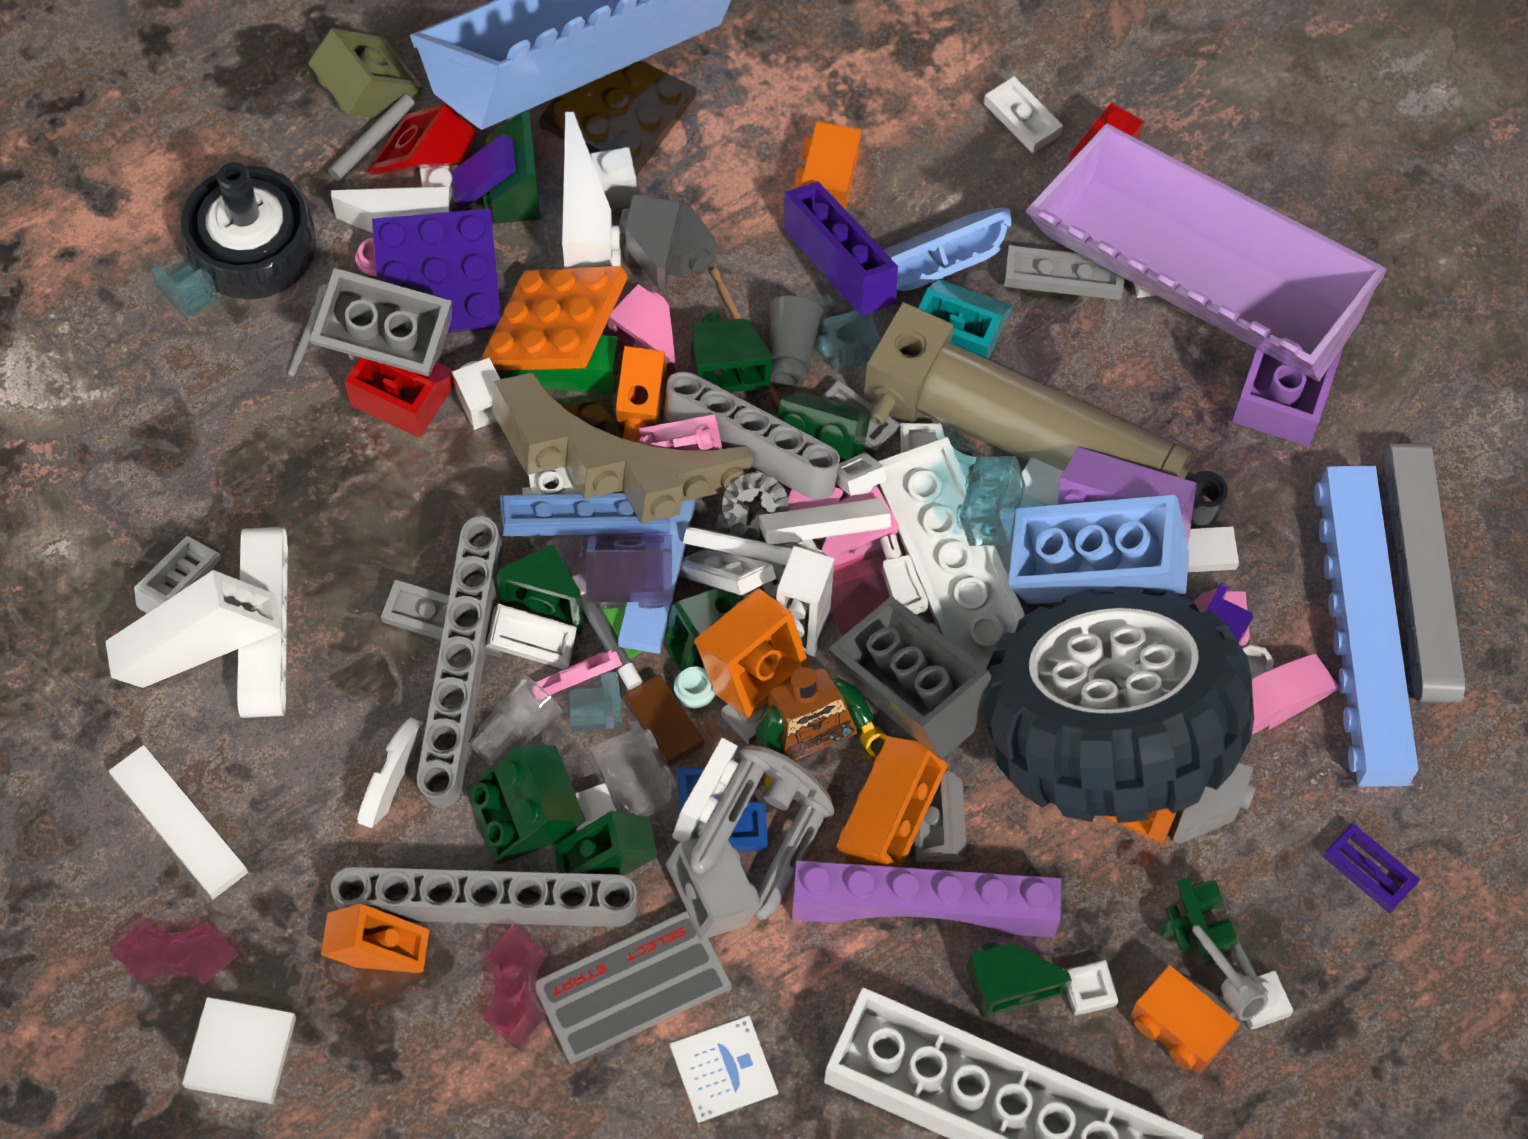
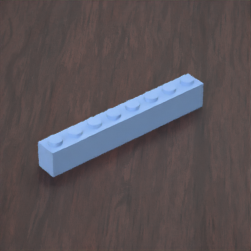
(1366, 627)

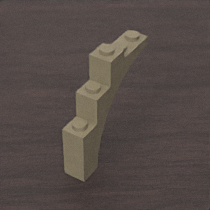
(601, 463)

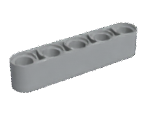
(775, 445)

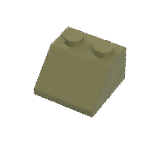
(362, 72)

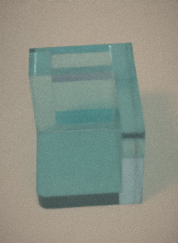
(186, 289)
(596, 707)

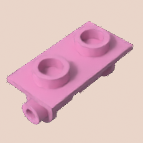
(687, 434)

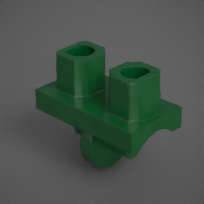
(1197, 900)

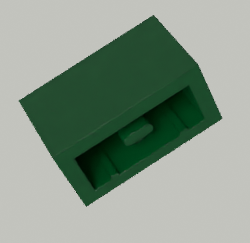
(828, 421)
(525, 802)

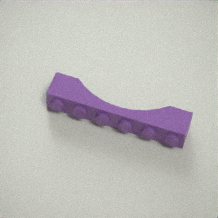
(864, 891)

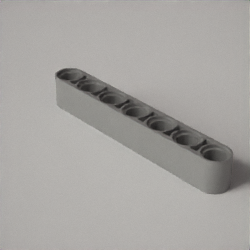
(1424, 574)
(464, 680)
(503, 909)

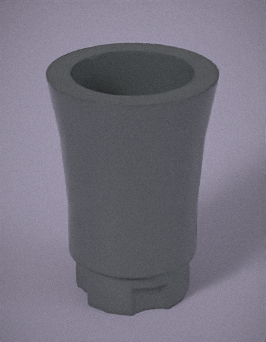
(792, 338)

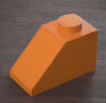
(374, 940)

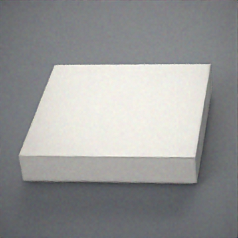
(239, 1050)

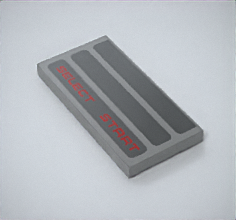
(630, 987)

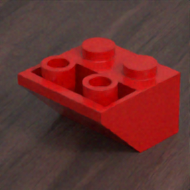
(397, 394)

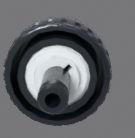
(248, 231)

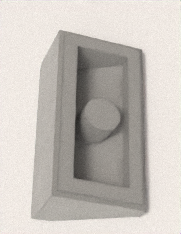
(943, 828)

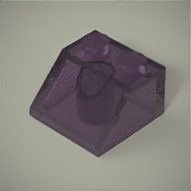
(629, 570)

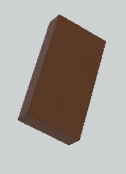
(661, 712)

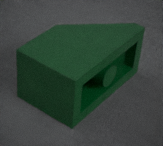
(608, 845)
(1013, 978)

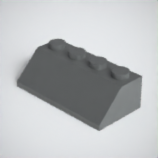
(914, 676)

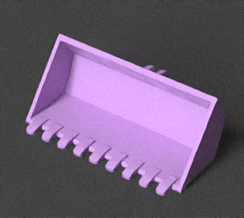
(1209, 250)

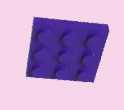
(443, 257)

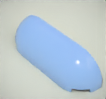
(949, 247)

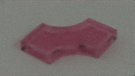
(155, 953)
(515, 1004)

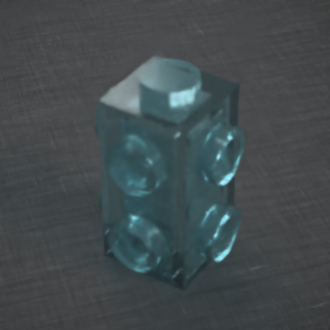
(991, 501)

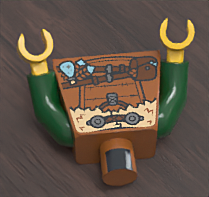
(814, 714)

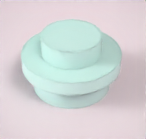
(693, 688)

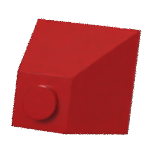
(426, 140)

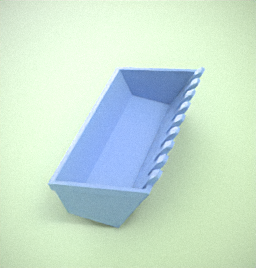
(531, 51)

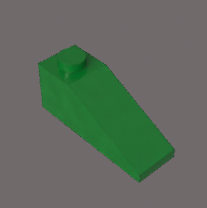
(596, 378)

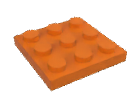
(555, 318)

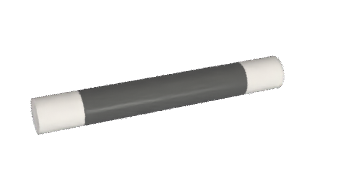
(607, 636)

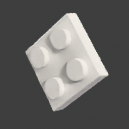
(710, 785)

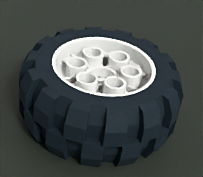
(1118, 704)

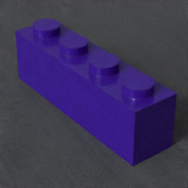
(840, 248)

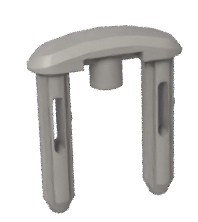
(788, 783)

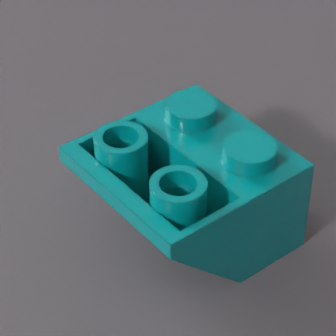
(975, 317)

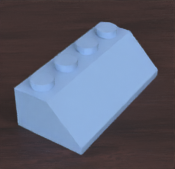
(1099, 548)

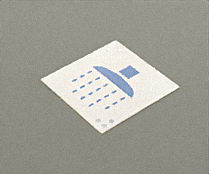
(723, 1069)

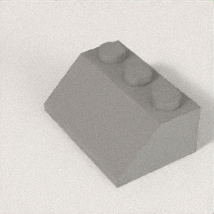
(382, 322)

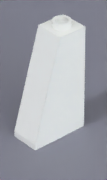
(192, 628)

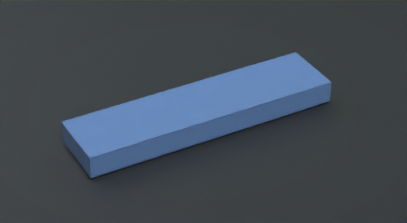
(573, 515)

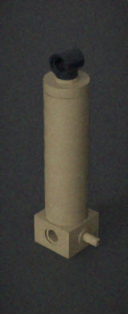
(927, 374)

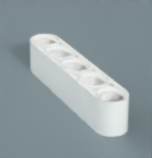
(263, 663)

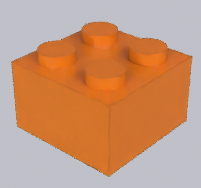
(751, 652)

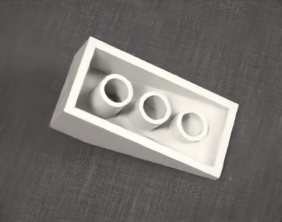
(587, 219)

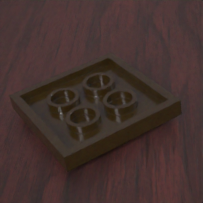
(623, 110)

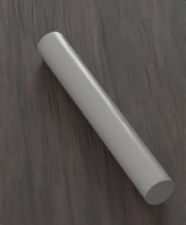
(371, 137)

